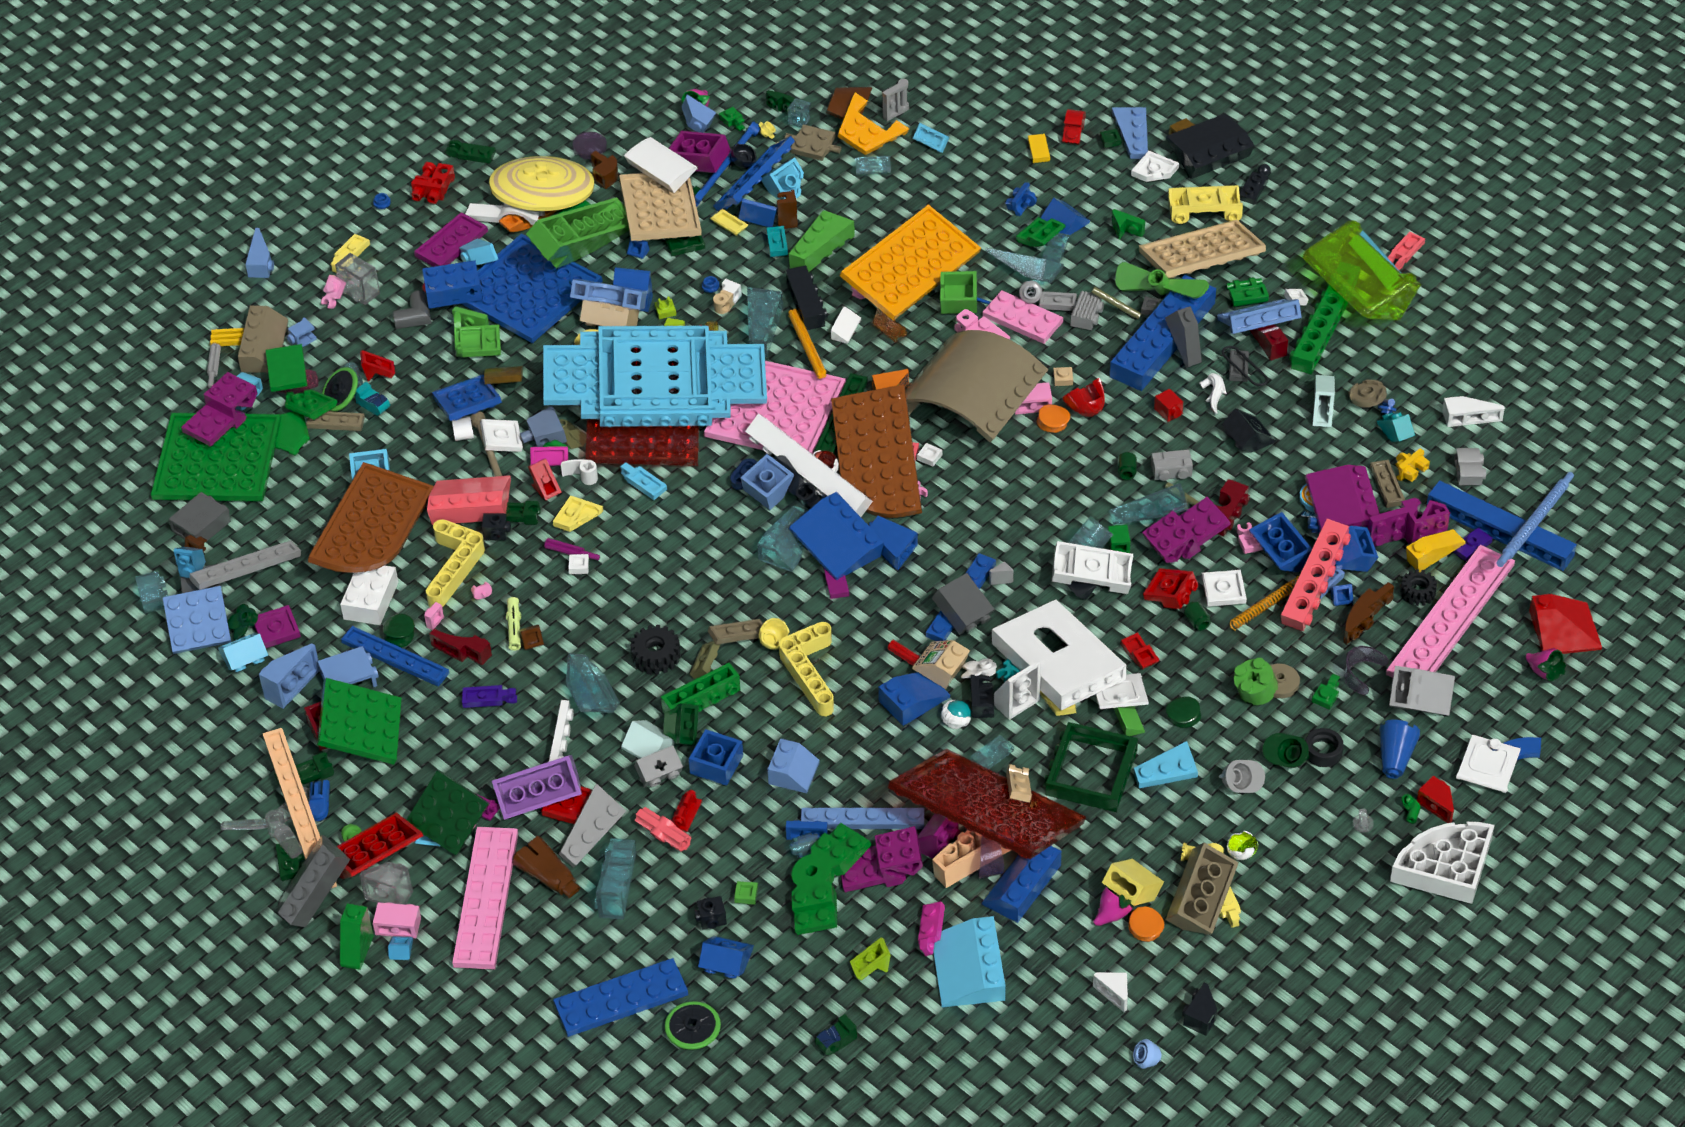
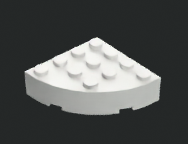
(1445, 860)

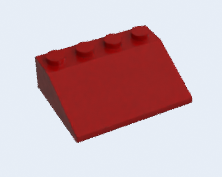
(377, 843)

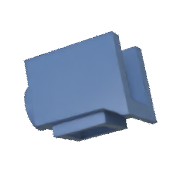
(301, 333)

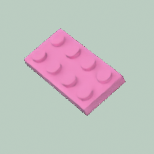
(1023, 317)

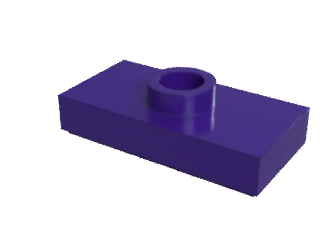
(1473, 541)

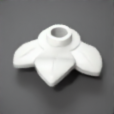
(983, 667)

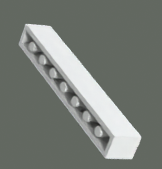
(805, 463)

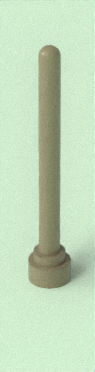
(476, 420)

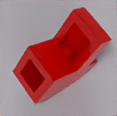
(1073, 127)

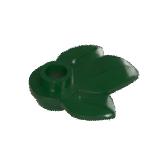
(244, 618)

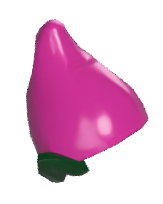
(1547, 664)
(1112, 907)

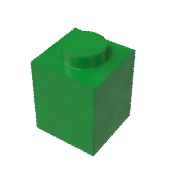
(1120, 540)

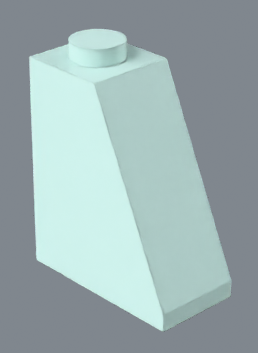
(1323, 400)

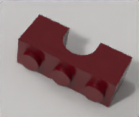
(1233, 497)

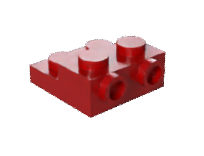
(1171, 587)

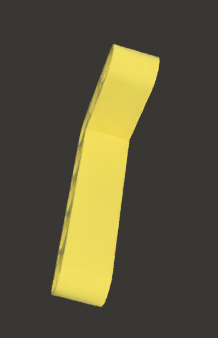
(468, 550)
(793, 654)

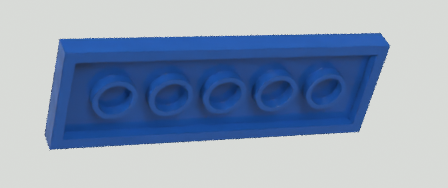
(754, 173)
(620, 997)

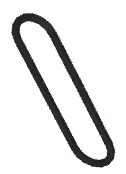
(1233, 347)

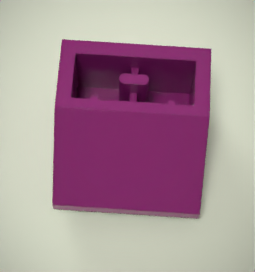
(937, 835)

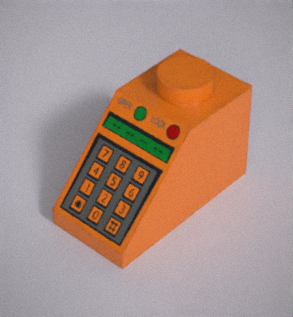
(890, 379)

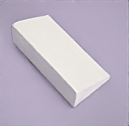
(845, 326)

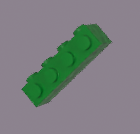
(704, 690)

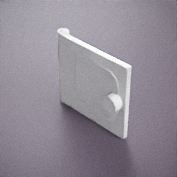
(1124, 694)
(1486, 766)

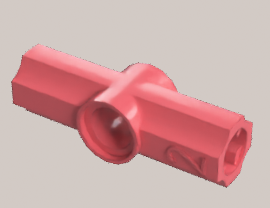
(663, 829)

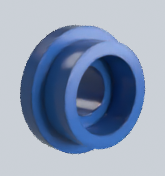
(381, 201)
(710, 284)

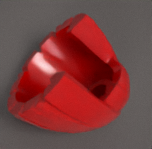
(1088, 400)

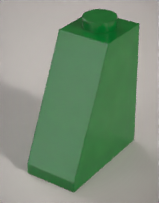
(355, 936)

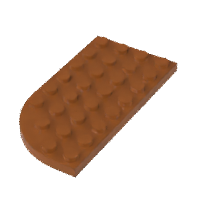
(878, 450)
(371, 521)

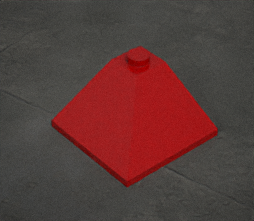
(1563, 624)

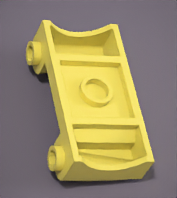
(1204, 200)

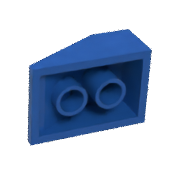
(910, 696)

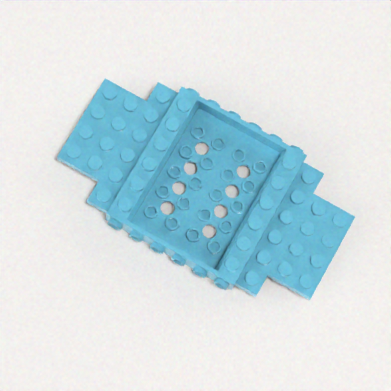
(601, 371)

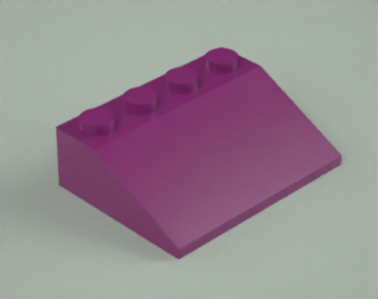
(1342, 495)

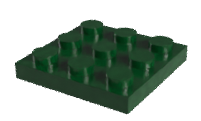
(447, 812)

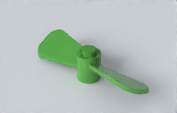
(1137, 279)

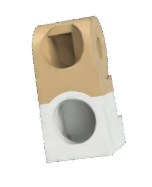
(727, 297)

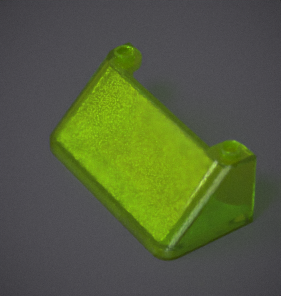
(1362, 273)

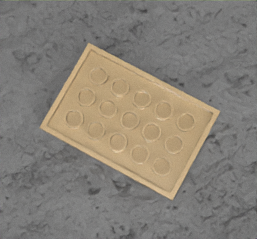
(657, 211)
(1202, 248)

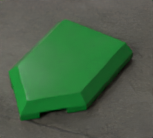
(310, 403)
(292, 433)

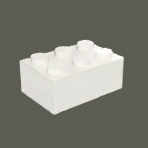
(369, 595)

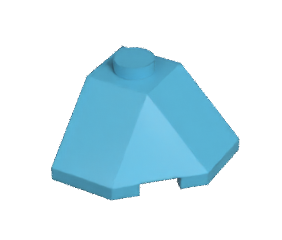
(784, 179)

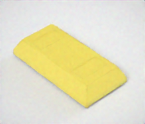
(729, 222)

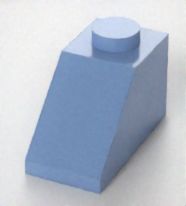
(697, 115)

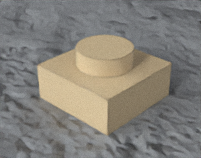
(1063, 376)

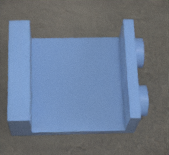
(349, 667)

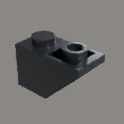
(1201, 1012)

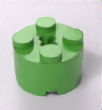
(1255, 681)

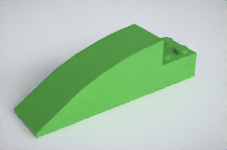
(578, 231)

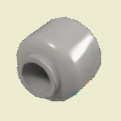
(1030, 285)

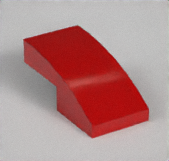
(1138, 651)

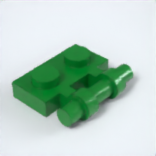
(1247, 291)

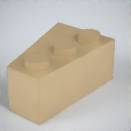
(607, 314)

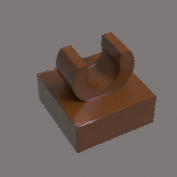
(192, 542)
(531, 637)

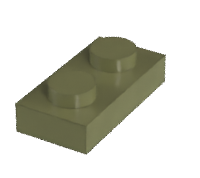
(704, 659)

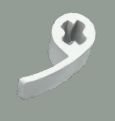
(463, 428)
(586, 468)

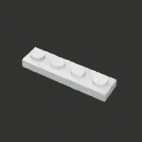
(562, 730)

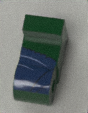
(837, 1036)

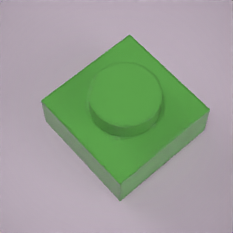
(746, 892)

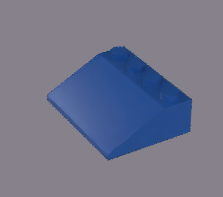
(837, 536)

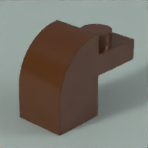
(604, 169)

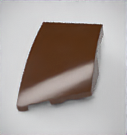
(842, 98)

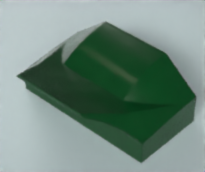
(682, 724)

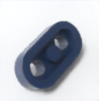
(742, 468)

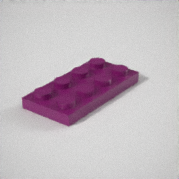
(445, 244)

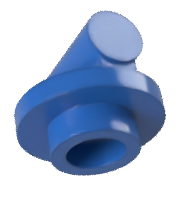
(1387, 406)
(1313, 524)

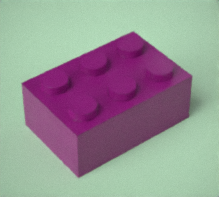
(702, 149)

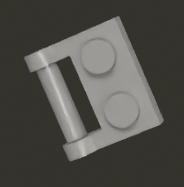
(895, 100)

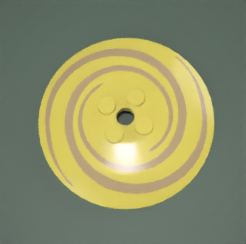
(541, 183)

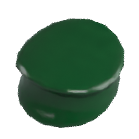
(399, 630)
(1184, 712)

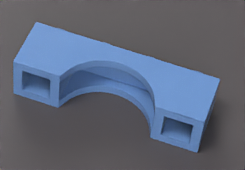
(608, 293)

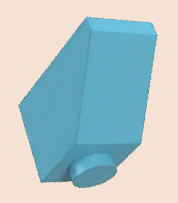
(478, 250)

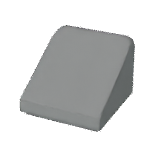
(1001, 574)

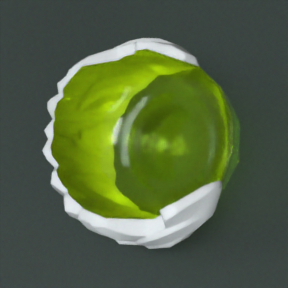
(1242, 845)

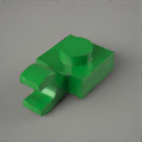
(732, 117)
(1327, 695)

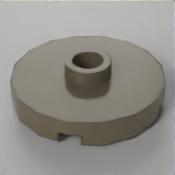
(1368, 393)
(1287, 679)

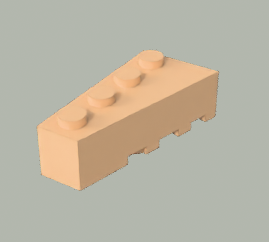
(959, 858)

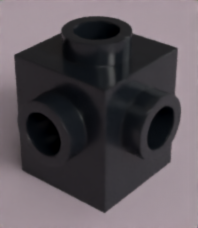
(495, 526)
(710, 912)

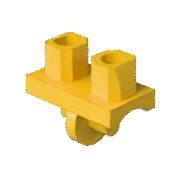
(1409, 463)

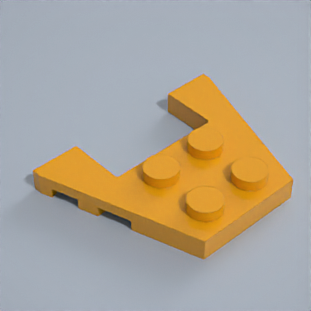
(862, 132)

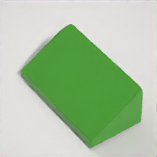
(1129, 720)

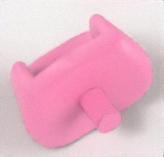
(481, 591)

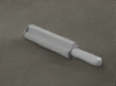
(213, 363)

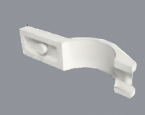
(494, 213)

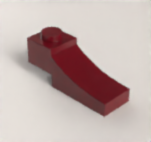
(460, 648)

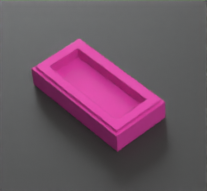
(554, 455)

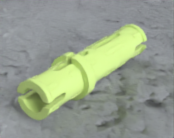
(513, 607)

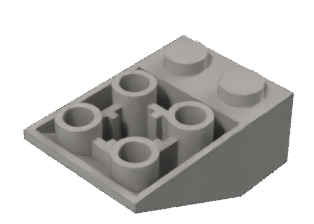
(1421, 690)

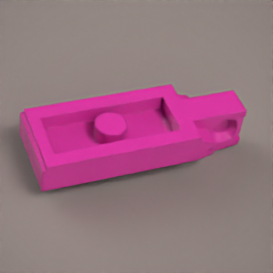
(930, 926)

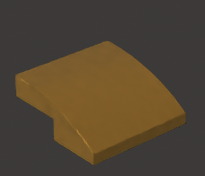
(503, 375)

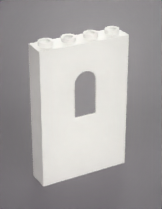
(1069, 673)

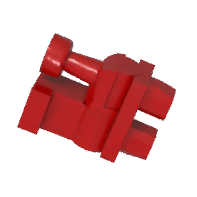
(432, 187)

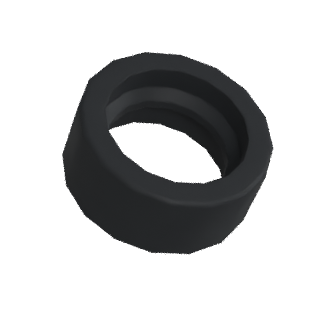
(1329, 736)

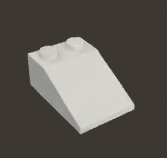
(1019, 691)

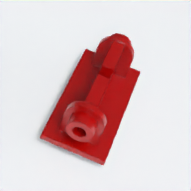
(686, 810)

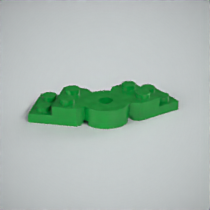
(814, 896)

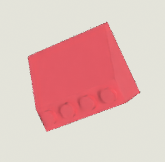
(468, 499)

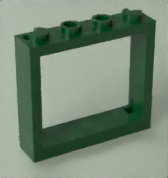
(1099, 738)

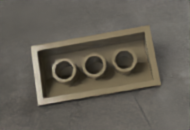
(262, 331)
(1202, 890)

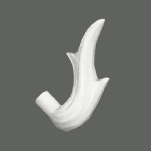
(1218, 389)

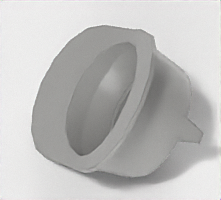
(1243, 776)

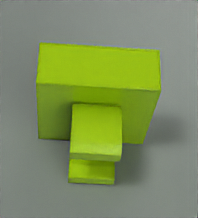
(665, 308)

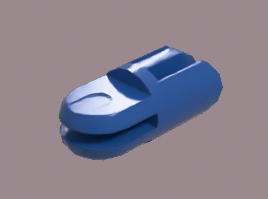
(319, 799)

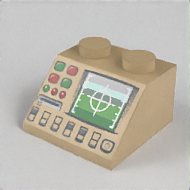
(942, 661)

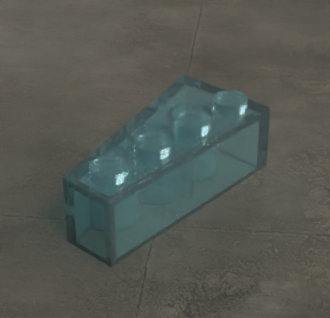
(763, 315)
(615, 878)

